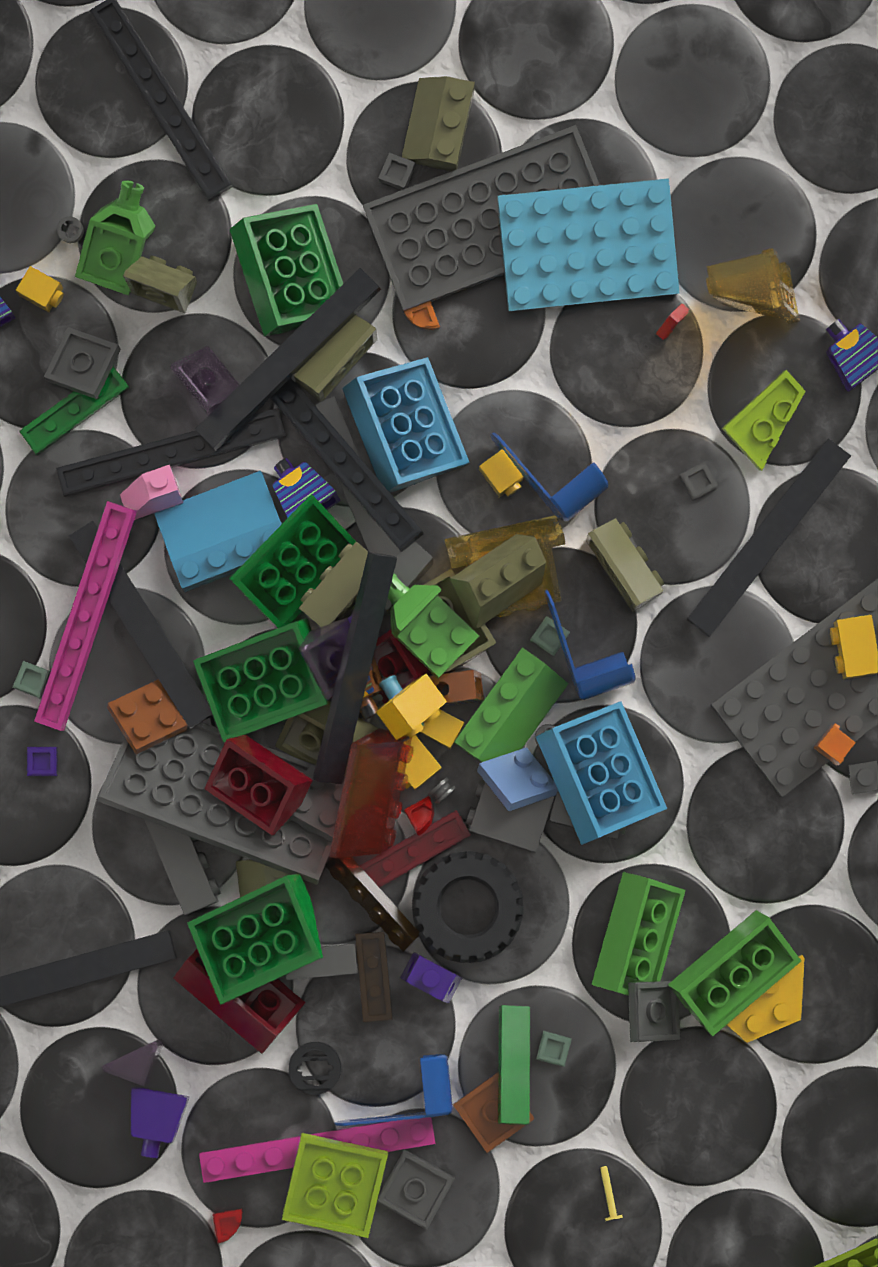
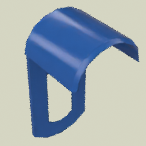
(571, 497)
(597, 676)
(436, 1093)

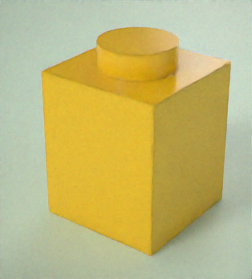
(40, 289)
(501, 474)
(443, 729)

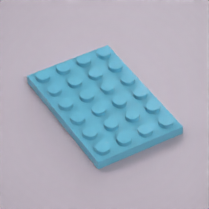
(588, 244)

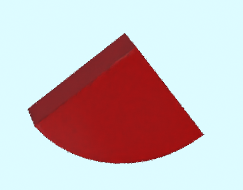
(672, 321)
(421, 814)
(227, 1224)

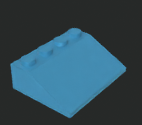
(405, 424)
(218, 529)
(601, 772)

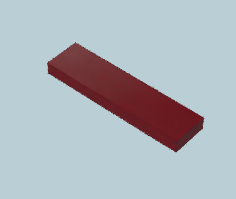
(416, 849)

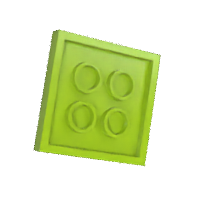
(334, 1185)

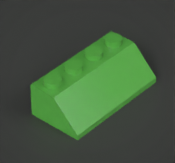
(512, 709)
(638, 933)
(734, 972)

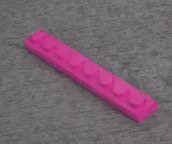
(85, 616)
(281, 1153)

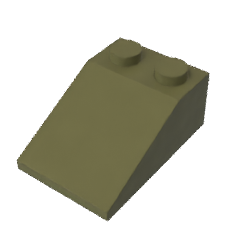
(161, 283)

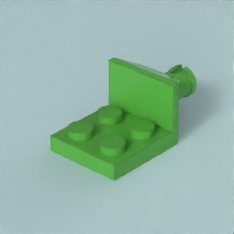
(115, 240)
(428, 626)

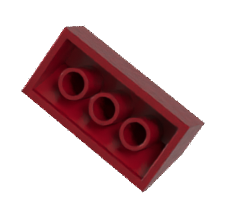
(255, 1015)

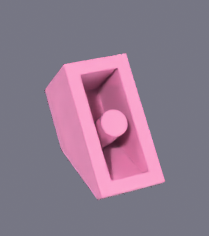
(152, 492)

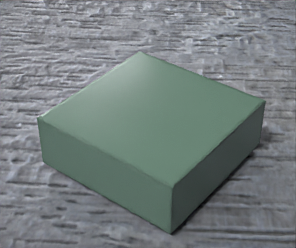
(547, 637)
(31, 679)
(553, 1048)

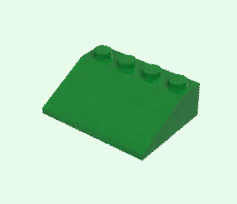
(286, 265)
(292, 562)
(259, 681)
(258, 937)

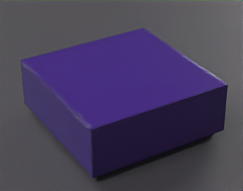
(41, 761)

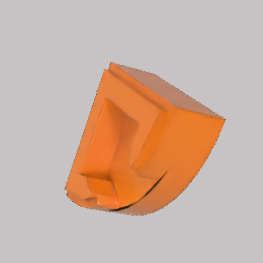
(423, 316)

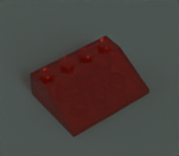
(371, 795)

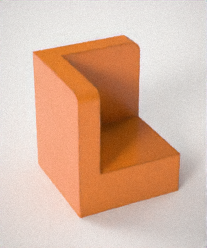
(834, 744)

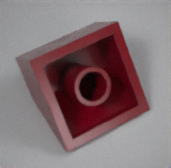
(397, 660)

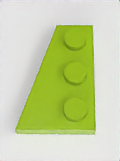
(761, 421)

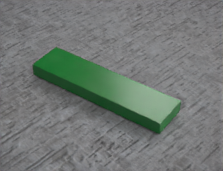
(70, 413)
(514, 1065)

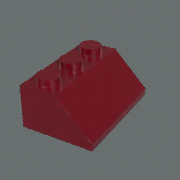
(257, 783)

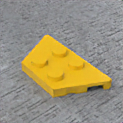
(774, 1008)

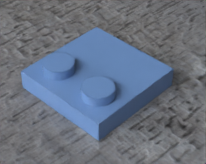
(517, 779)

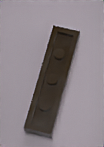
(374, 901)

